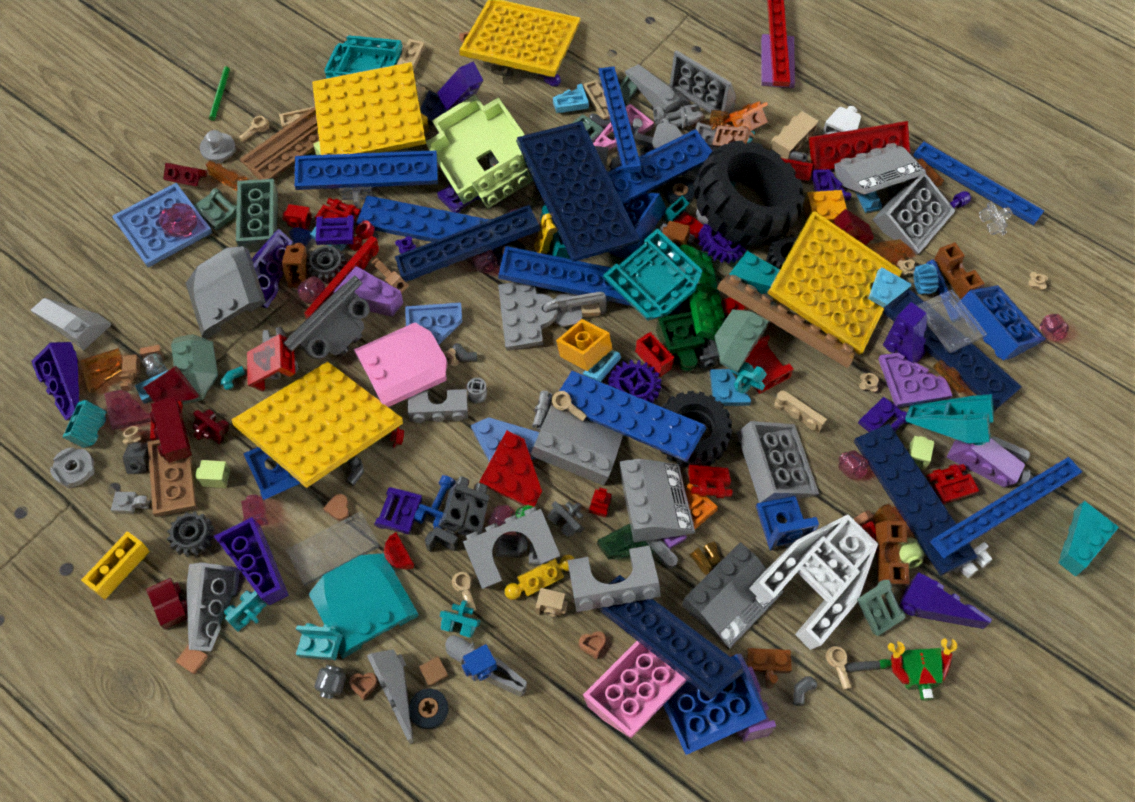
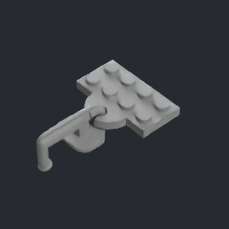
(665, 133)
(528, 312)

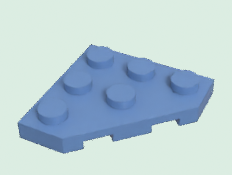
(437, 318)
(491, 431)

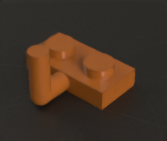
(770, 662)

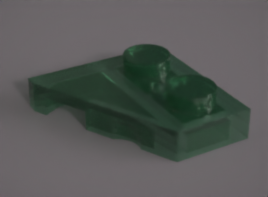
(617, 544)

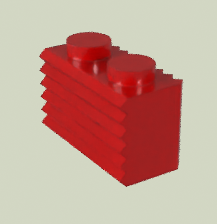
(654, 353)

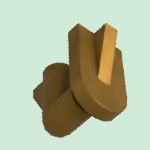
(703, 563)

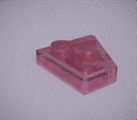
(124, 410)

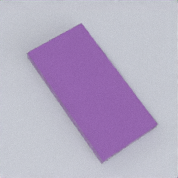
(766, 70)

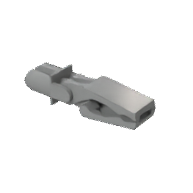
(458, 647)

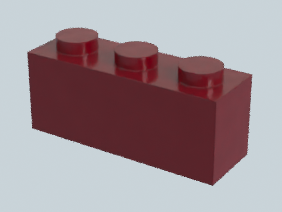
(170, 430)

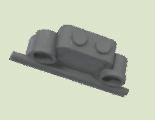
(332, 324)

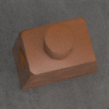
(294, 257)

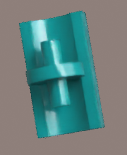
(246, 611)
(449, 619)

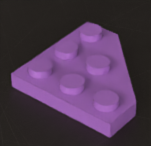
(911, 382)

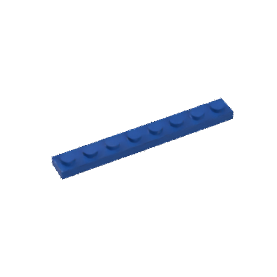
(978, 183)

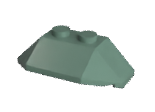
(739, 336)
(196, 361)

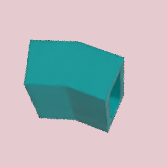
(680, 204)

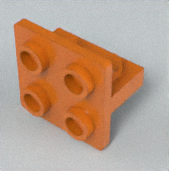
(750, 116)

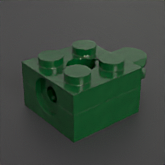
(680, 339)

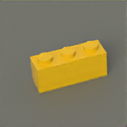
(115, 565)

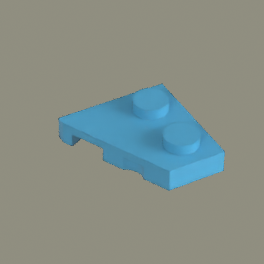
(723, 388)

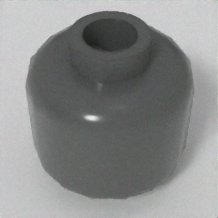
(330, 681)

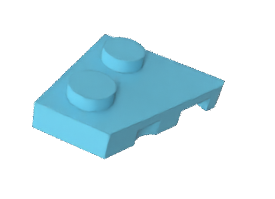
(571, 100)
(887, 287)

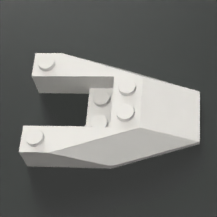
(833, 564)

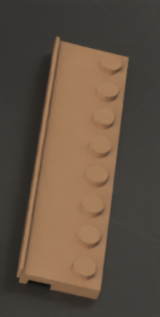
(279, 151)
(785, 319)

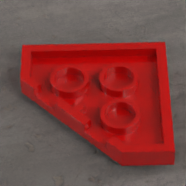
(512, 471)

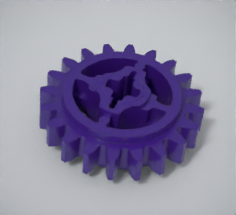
(719, 246)
(637, 373)

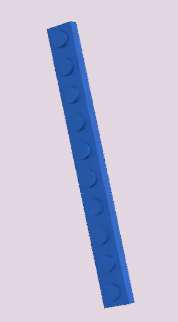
(619, 120)
(1005, 507)

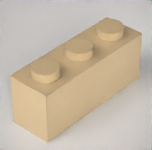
(794, 135)

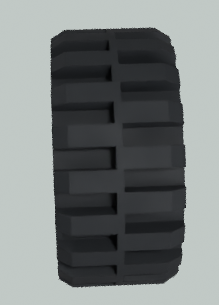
(710, 413)

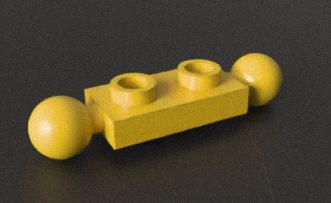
(538, 578)

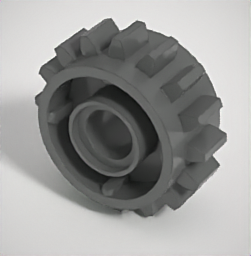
(325, 263)
(185, 525)

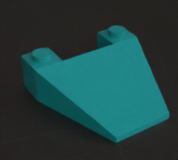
(958, 418)

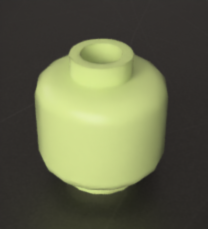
(912, 553)

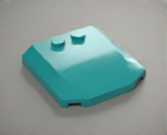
(362, 54)
(655, 277)
(362, 601)

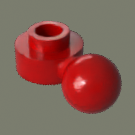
(363, 231)

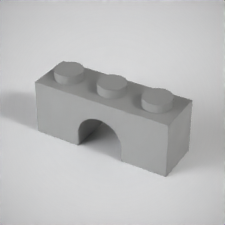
(453, 408)

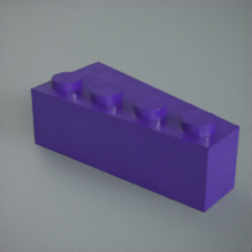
(253, 557)

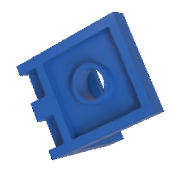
(268, 480)
(786, 533)

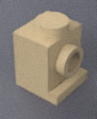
(551, 603)

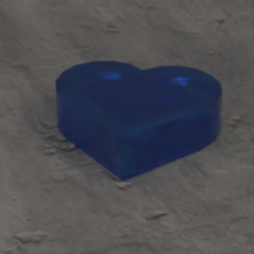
(300, 235)

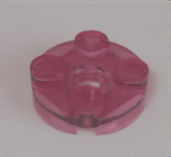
(181, 228)

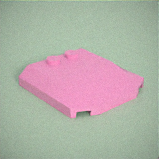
(403, 363)

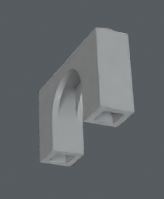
(481, 545)
(592, 594)

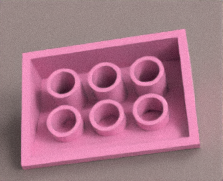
(633, 689)

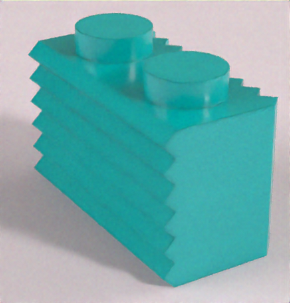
(85, 424)

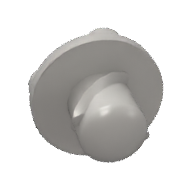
(217, 146)

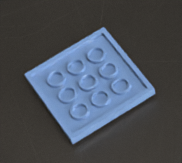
(145, 233)

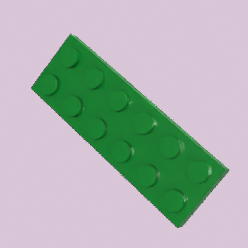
(705, 301)

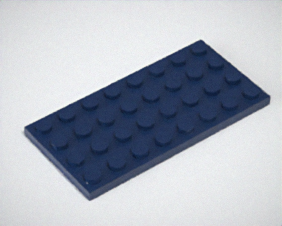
(577, 191)

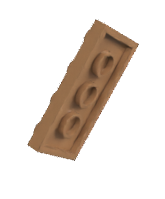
(170, 483)

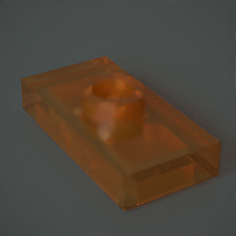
(951, 375)

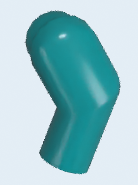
(231, 375)

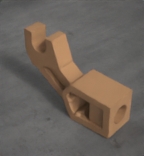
(392, 278)
(131, 371)

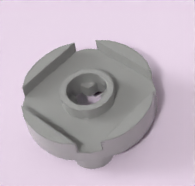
(75, 477)

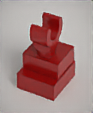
(600, 502)

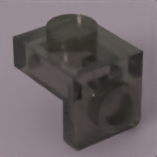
(504, 71)

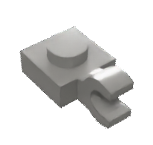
(127, 502)

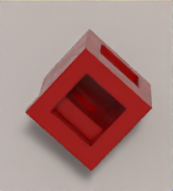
(297, 216)

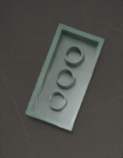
(256, 213)

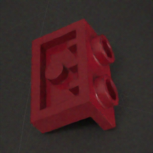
(183, 174)

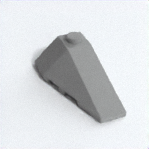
(656, 90)
(74, 323)
(208, 596)
(392, 678)

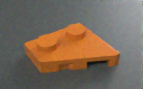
(700, 507)

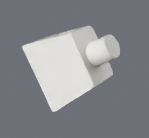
(842, 120)

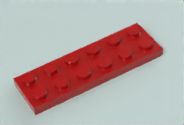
(833, 147)

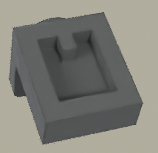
(710, 355)

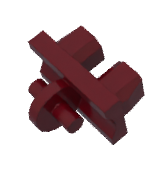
(206, 427)

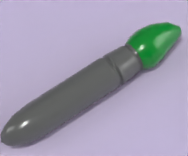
(868, 665)

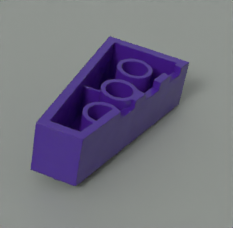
(460, 86)

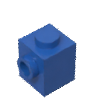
(479, 663)

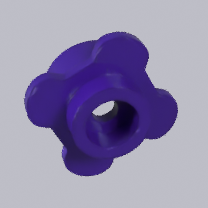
(405, 241)

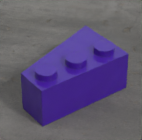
(908, 334)

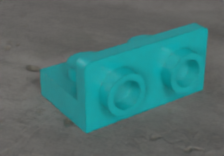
(318, 642)

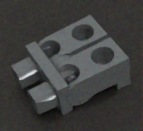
(465, 508)

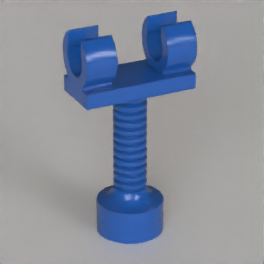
(446, 484)

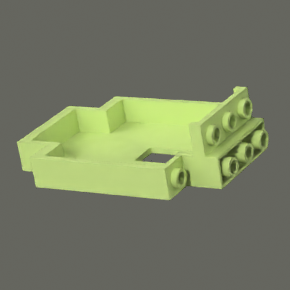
(469, 134)

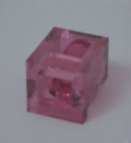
(259, 509)

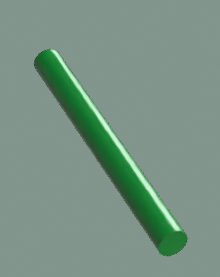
(219, 93)

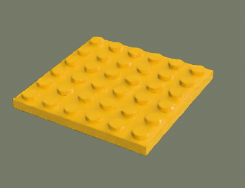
(520, 37)
(369, 111)
(830, 282)
(317, 423)

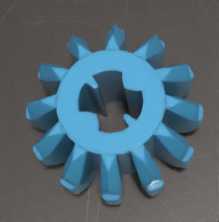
(926, 279)

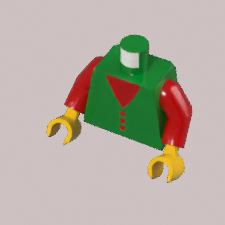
(922, 667)

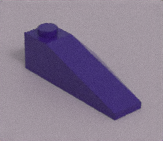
(269, 264)
(59, 371)
(929, 601)

